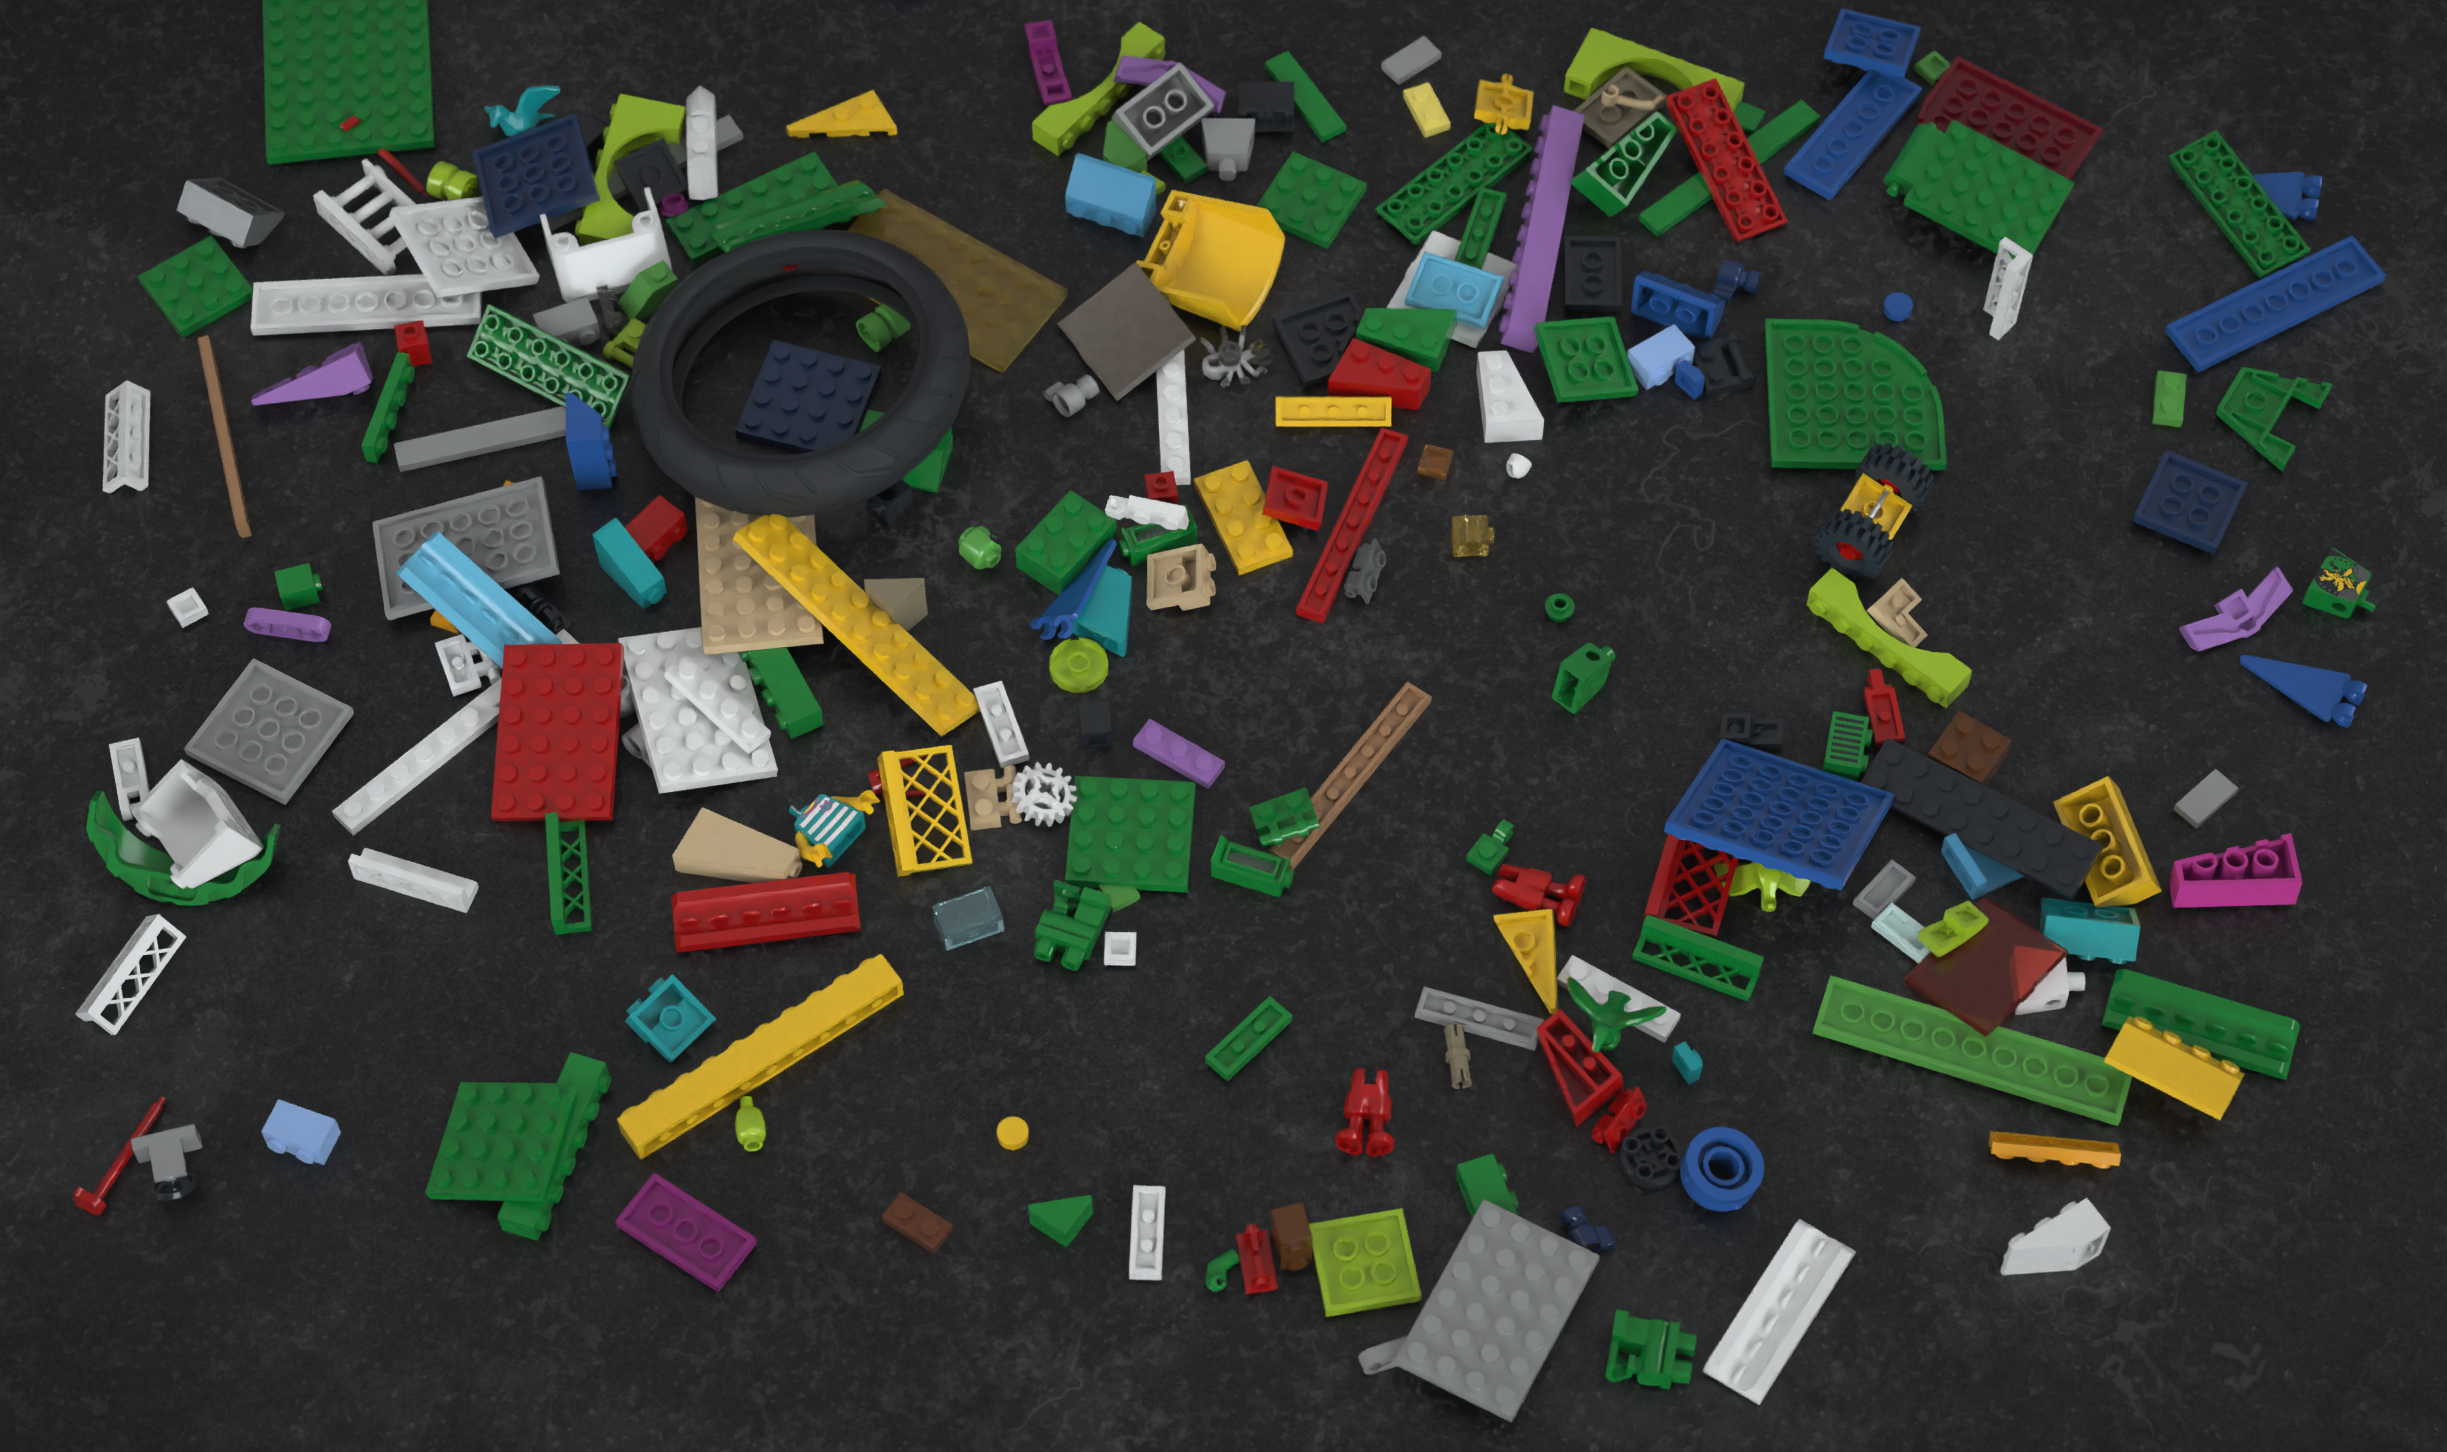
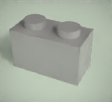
(570, 322)

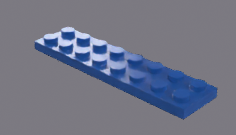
(2275, 303)

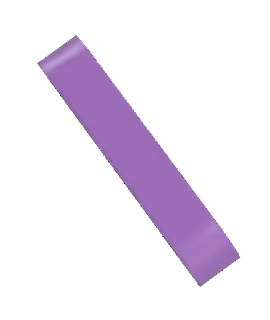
(287, 624)

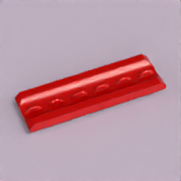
(1725, 160)
(765, 912)

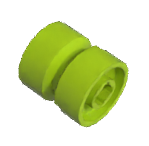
(450, 183)

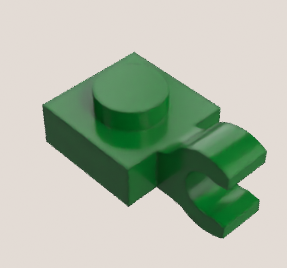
(1490, 851)

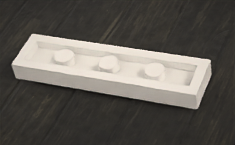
(717, 704)
(1600, 983)

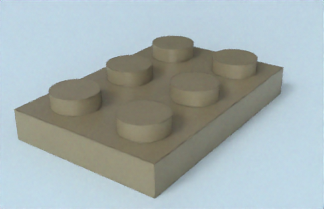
(1614, 122)

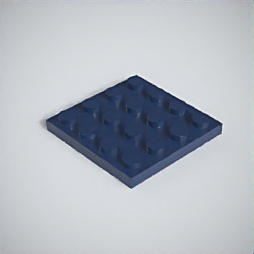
(535, 175)
(807, 399)

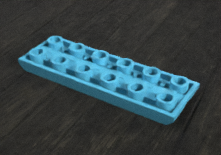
(471, 599)

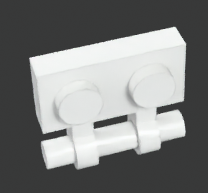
(459, 665)

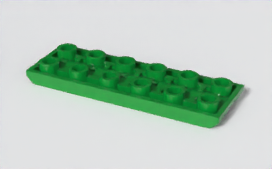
(1454, 182)
(2238, 204)
(803, 214)
(547, 363)
(2221, 1026)

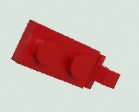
(1882, 710)

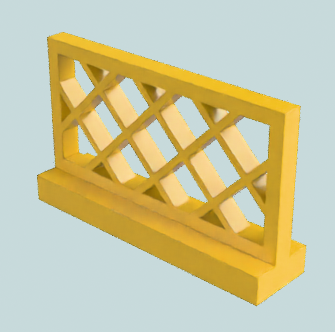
(898, 813)

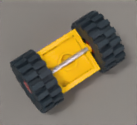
(1861, 532)

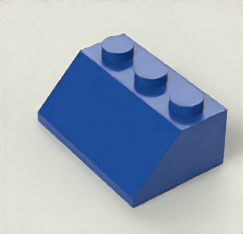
(1676, 304)
(588, 446)

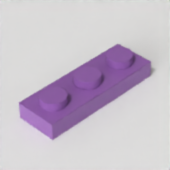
(1178, 753)

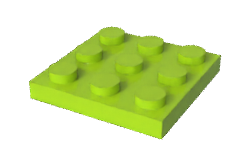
(1364, 1262)

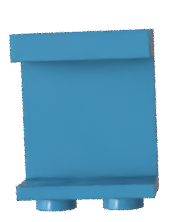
(1975, 871)

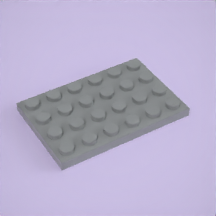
(498, 530)
(1497, 1310)

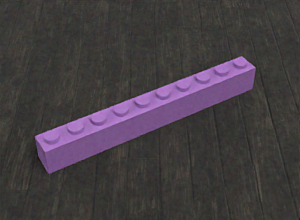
(1542, 228)

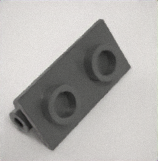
(1369, 561)

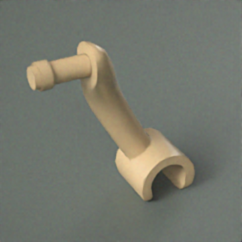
(1613, 99)

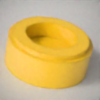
(1012, 1133)

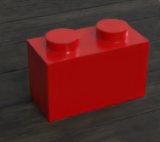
(658, 528)

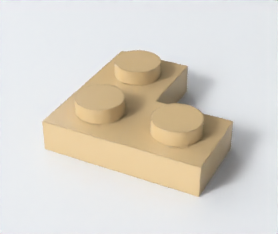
(1892, 614)

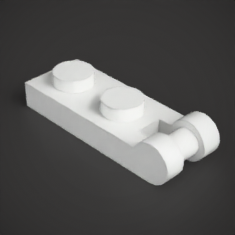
(129, 774)

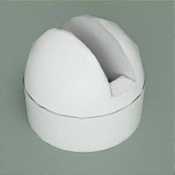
(1518, 466)

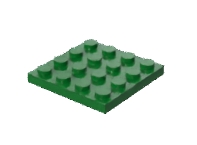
(1131, 833)
(501, 1141)

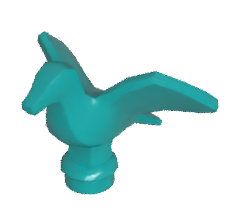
(526, 114)

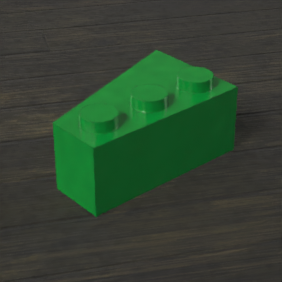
(1410, 333)

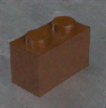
(1291, 1236)

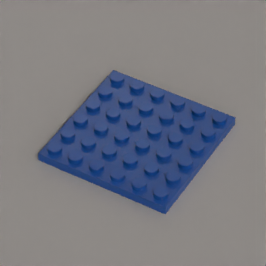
(1780, 814)

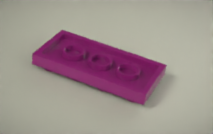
(686, 1232)

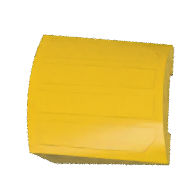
(1215, 257)

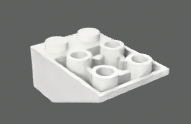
(2058, 1243)

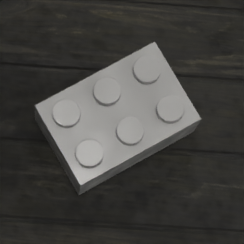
(1163, 111)

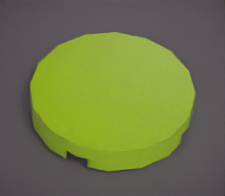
(1078, 665)

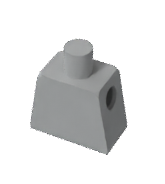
(1228, 145)

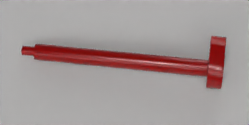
(390, 160)
(93, 1202)

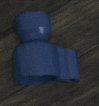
(1733, 275)
(1586, 1234)

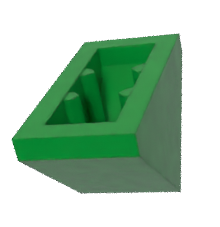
(1061, 1217)

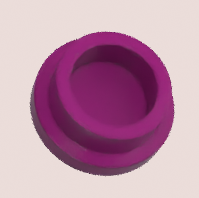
(674, 205)

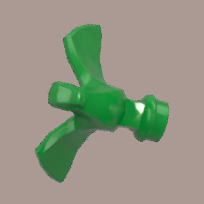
(1609, 1017)

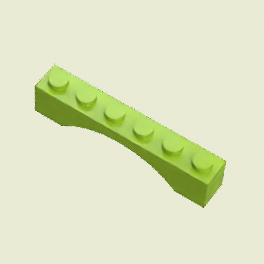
(1065, 122)
(1932, 672)

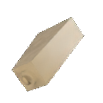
(734, 852)

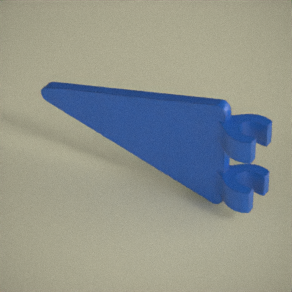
(2286, 193)
(1074, 597)
(2311, 687)

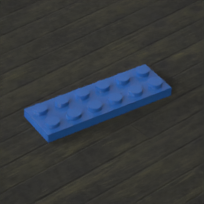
(1852, 132)

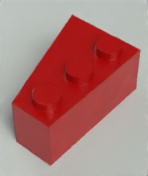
(1375, 372)
(1582, 1075)

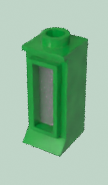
(1153, 538)
(1251, 868)

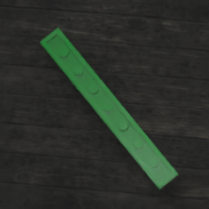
(1695, 193)

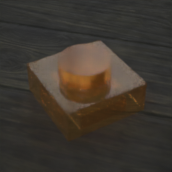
(1435, 462)

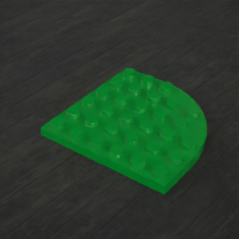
(1842, 393)

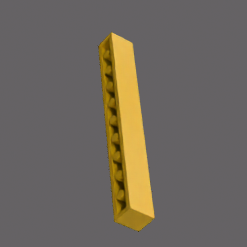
(760, 1056)

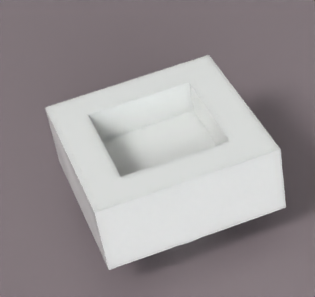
(187, 607)
(1120, 948)

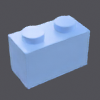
(1659, 355)
(300, 1132)

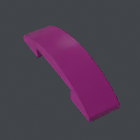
(1047, 63)

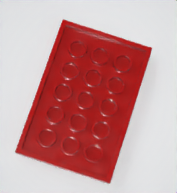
(558, 732)

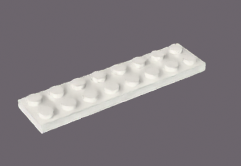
(356, 305)

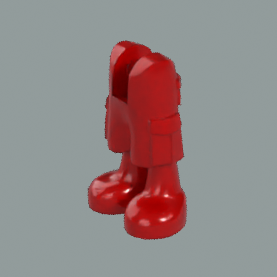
(1530, 887)
(1368, 1104)

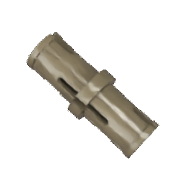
(1457, 1056)

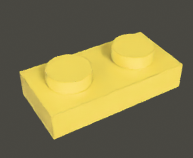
(1426, 109)

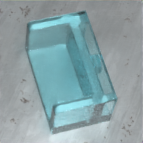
(968, 918)

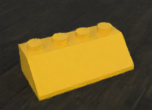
(2123, 868)
(2175, 1067)

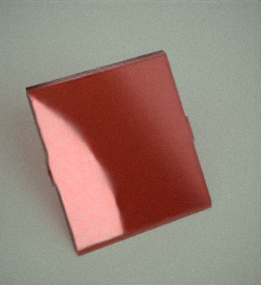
(1989, 971)

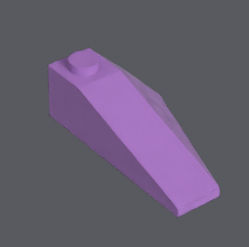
(339, 375)

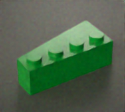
(1621, 170)

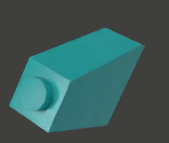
(628, 564)
(1107, 611)

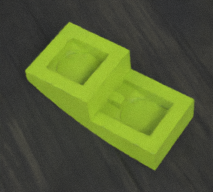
(1956, 928)

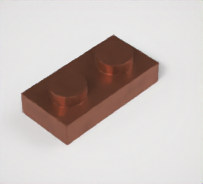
(917, 1223)

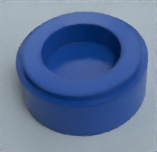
(1898, 306)

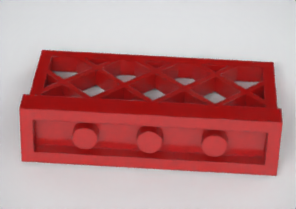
(1667, 877)

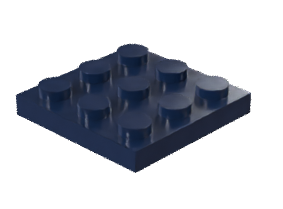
(2190, 502)

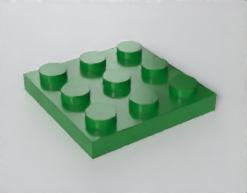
(1312, 199)
(196, 286)
(1585, 359)

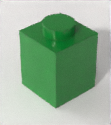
(298, 586)

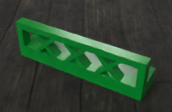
(556, 875)
(1702, 948)

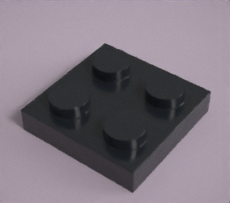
(651, 168)

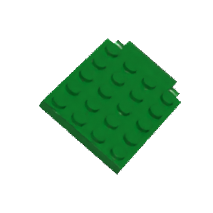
(1977, 186)

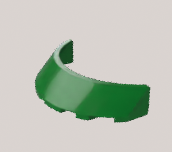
(150, 869)

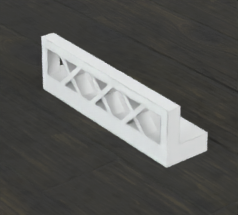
(2012, 286)
(130, 437)
(413, 879)
(122, 966)

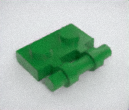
(1284, 817)

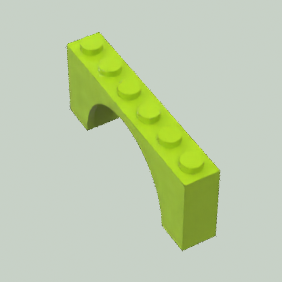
(1606, 55)
(633, 126)

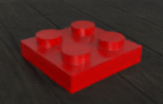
(1295, 498)

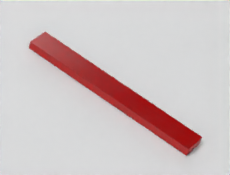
(1352, 525)

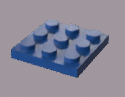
(1872, 43)

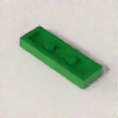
(1248, 1038)

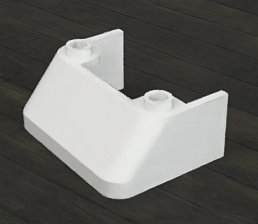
(607, 262)

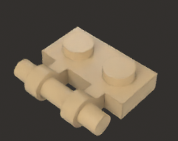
(983, 798)

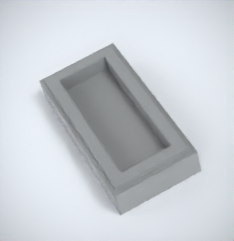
(1411, 60)
(2206, 798)
(1884, 889)

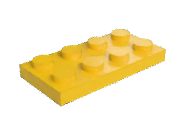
(1236, 510)

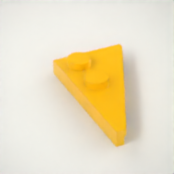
(849, 118)
(1533, 943)

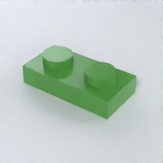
(2169, 398)

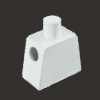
(2053, 990)

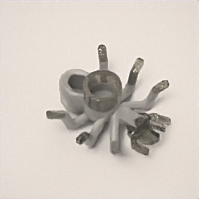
(1231, 358)

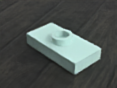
(1901, 931)

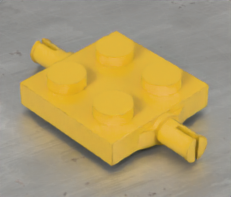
(1503, 104)

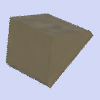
(900, 598)

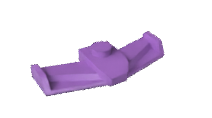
(1147, 71)
(2239, 614)

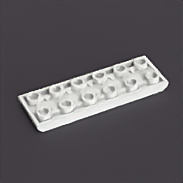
(1778, 1311)

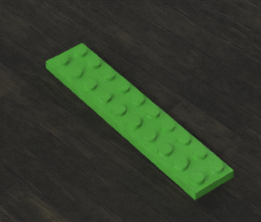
(1948, 1045)

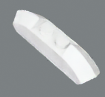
(701, 144)

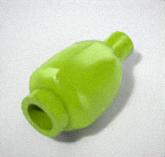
(750, 1125)

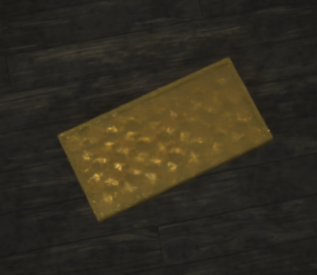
(996, 294)

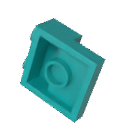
(669, 1017)

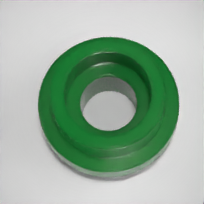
(1559, 614)

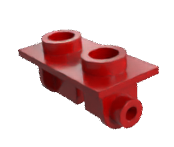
(1628, 1109)
(1256, 1260)

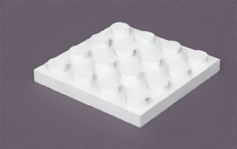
(458, 249)

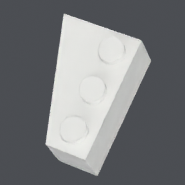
(1505, 401)

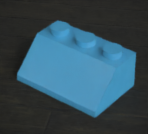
(1111, 195)

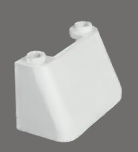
(196, 826)

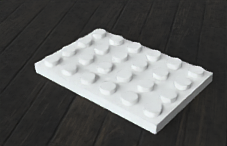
(679, 738)

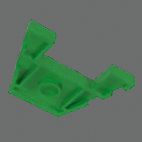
(2258, 401)

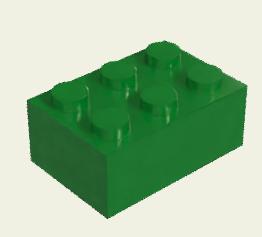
(1065, 542)

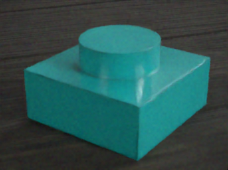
(1687, 1062)

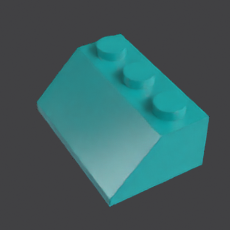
(2091, 930)

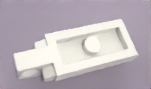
(1148, 511)

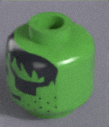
(980, 547)

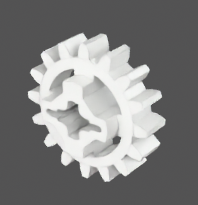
(1043, 794)

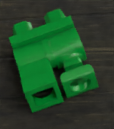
(1068, 934)
(1657, 1346)

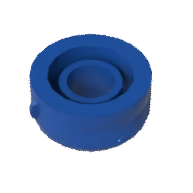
(1735, 1153)

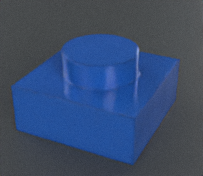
(1689, 379)

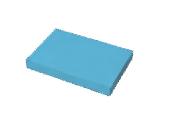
(1454, 285)

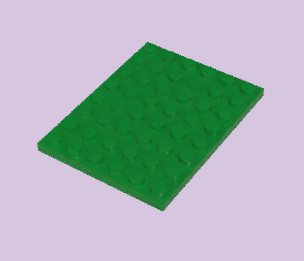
(342, 63)

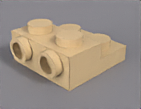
(1180, 578)

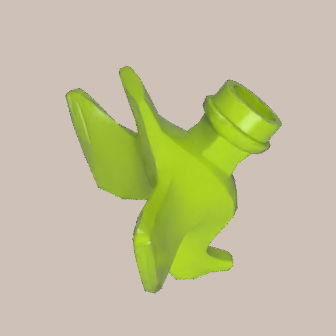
(1767, 880)

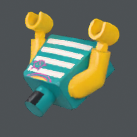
(829, 825)

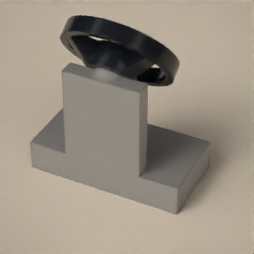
(167, 1160)

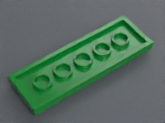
(775, 188)

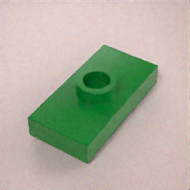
(1183, 160)

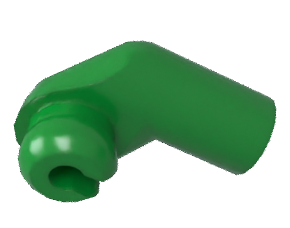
(1218, 1268)

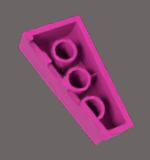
(2239, 877)

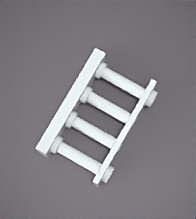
(349, 223)

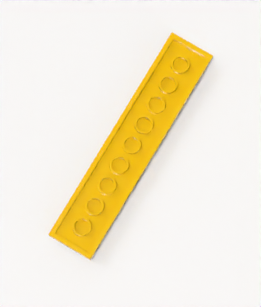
(858, 622)

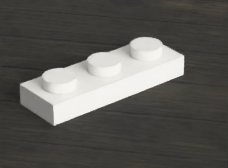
(1001, 724)
(1147, 1232)

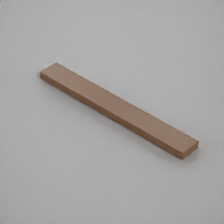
(224, 437)
(1357, 767)

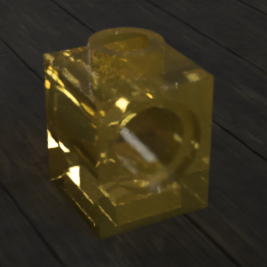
(1471, 535)

